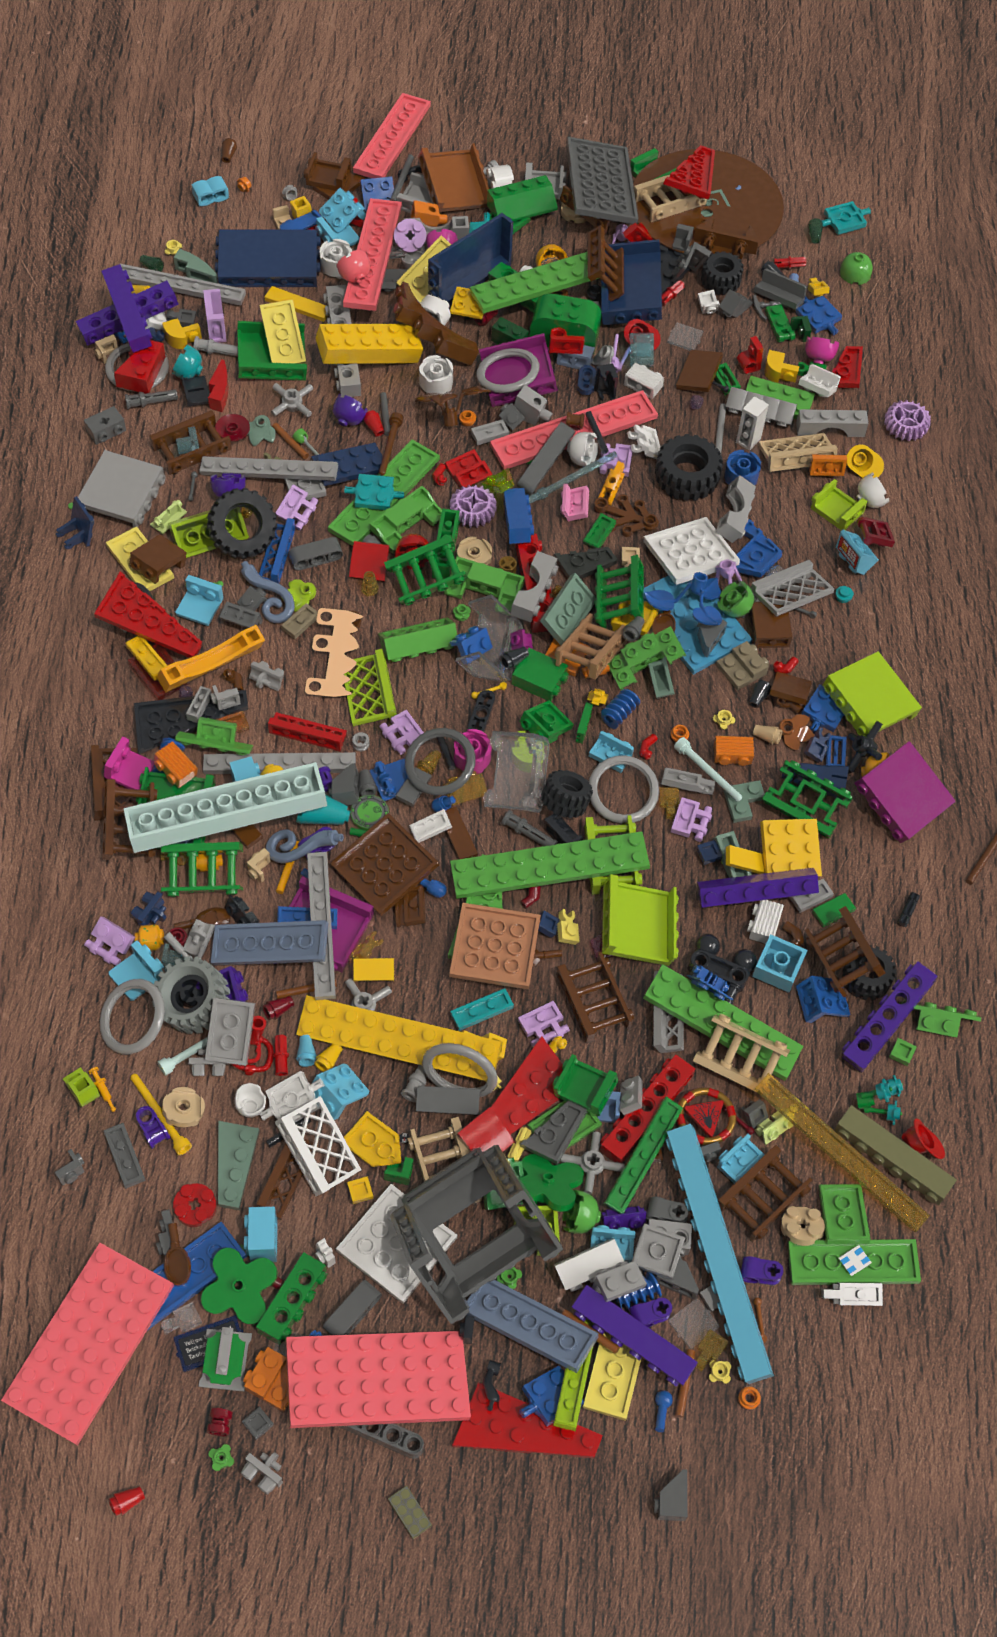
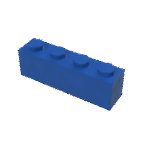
(518, 516)

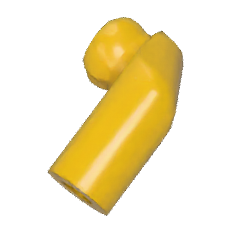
(558, 1043)

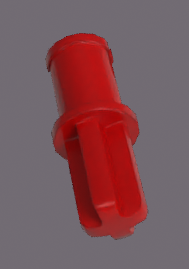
(790, 262)
(671, 292)
(281, 1055)

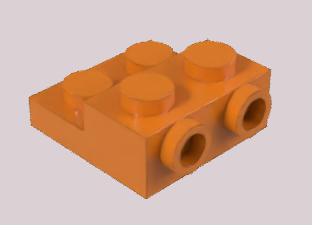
(269, 1379)

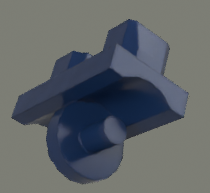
(153, 911)

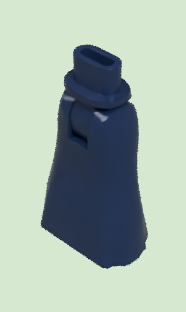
(834, 773)

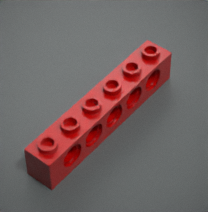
(525, 555)
(619, 1151)

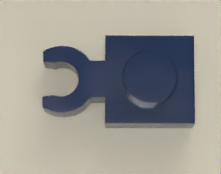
(816, 746)

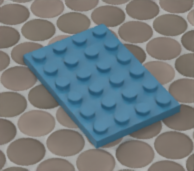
(687, 629)

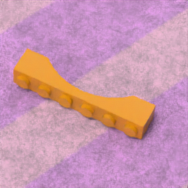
(189, 669)

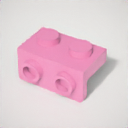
(574, 502)

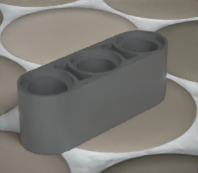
(315, 553)
(353, 1309)

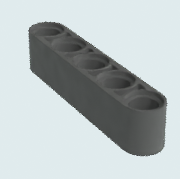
(546, 458)
(380, 1438)

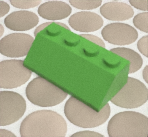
(417, 639)

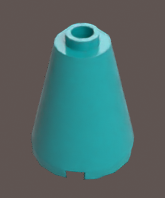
(334, 814)

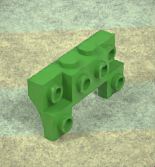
(404, 515)
(487, 581)
(642, 652)

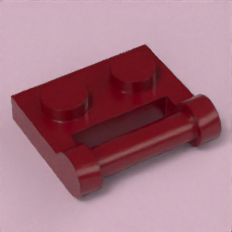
(880, 530)

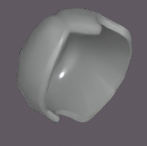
(411, 258)

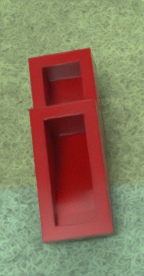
(218, 388)

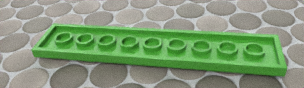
(549, 864)

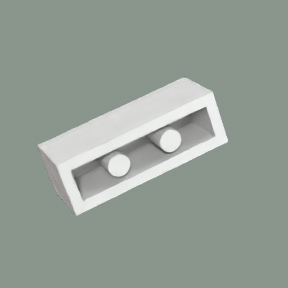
(752, 423)
(588, 1263)

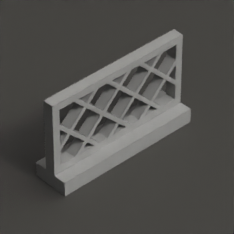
(785, 580)

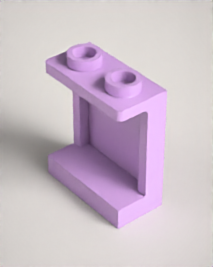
(214, 315)

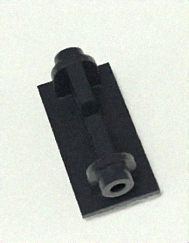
(236, 908)

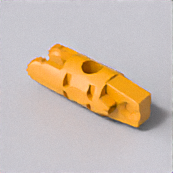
(616, 476)

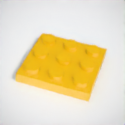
(790, 845)

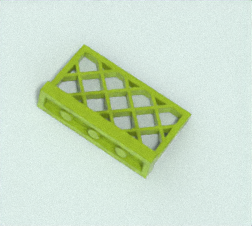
(384, 689)

